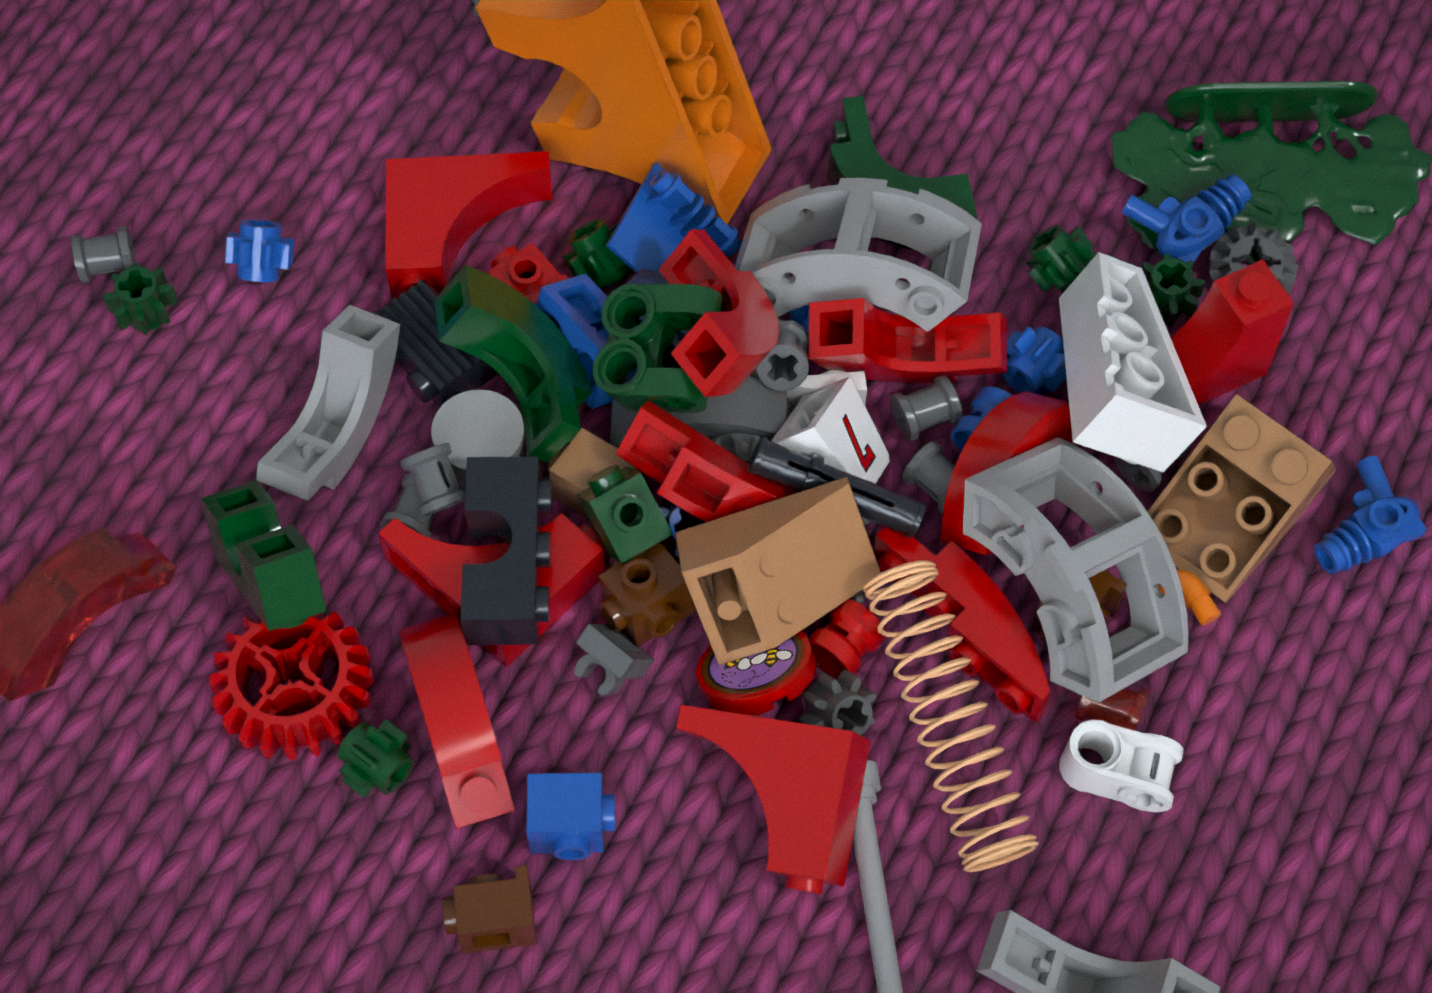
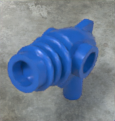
(1194, 223)
(1374, 527)

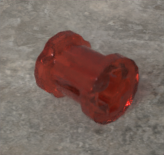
(1118, 709)

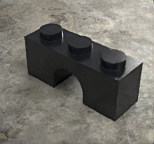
(505, 597)

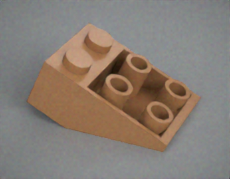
(1237, 497)
(775, 567)

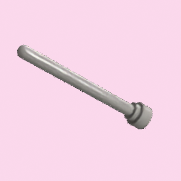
(873, 888)

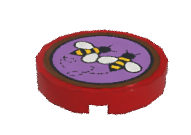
(759, 679)

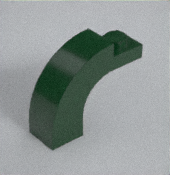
(856, 157)
(524, 348)

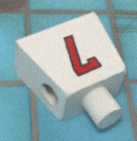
(839, 428)

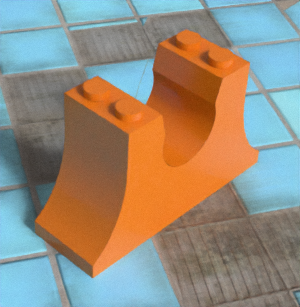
(640, 90)

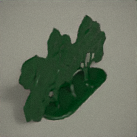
(1284, 178)

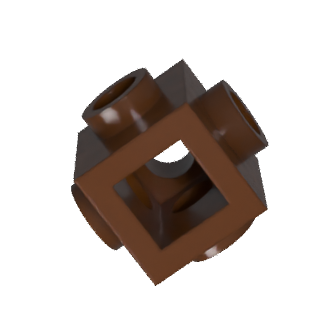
(645, 595)

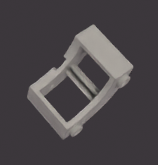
(853, 215)
(1071, 616)

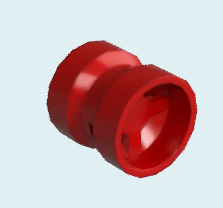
(846, 639)

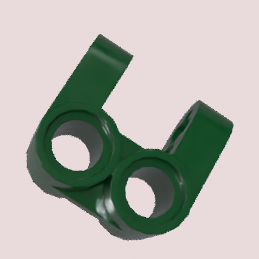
(666, 310)

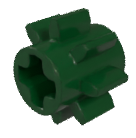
(593, 256)
(1058, 257)
(1174, 287)
(140, 298)
(375, 758)

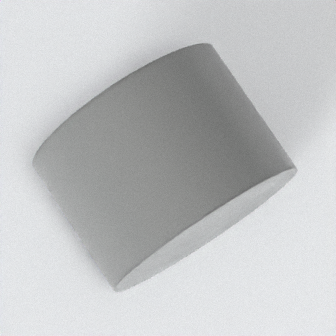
(478, 426)

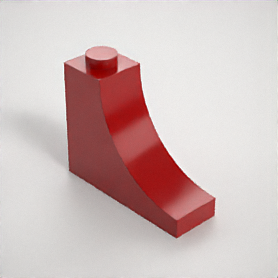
(444, 201)
(1233, 332)
(437, 569)
(806, 784)

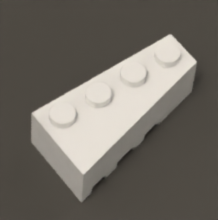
(1123, 368)

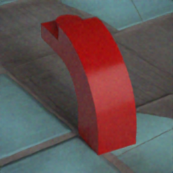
(728, 343)
(891, 348)
(1003, 433)
(456, 720)

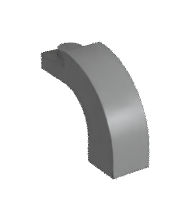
(341, 409)
(1038, 962)

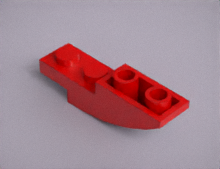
(693, 468)
(984, 617)

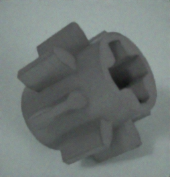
(839, 703)

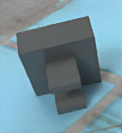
(614, 653)

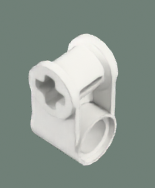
(1126, 765)

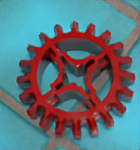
(270, 718)

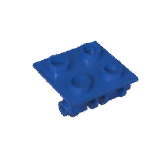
(661, 218)

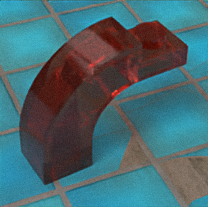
(65, 597)

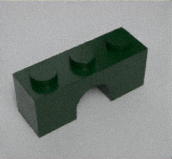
(264, 561)

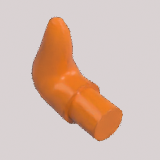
(1196, 597)

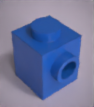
(568, 814)

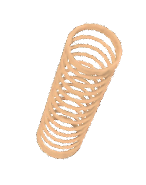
(1001, 851)

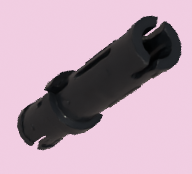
(810, 471)

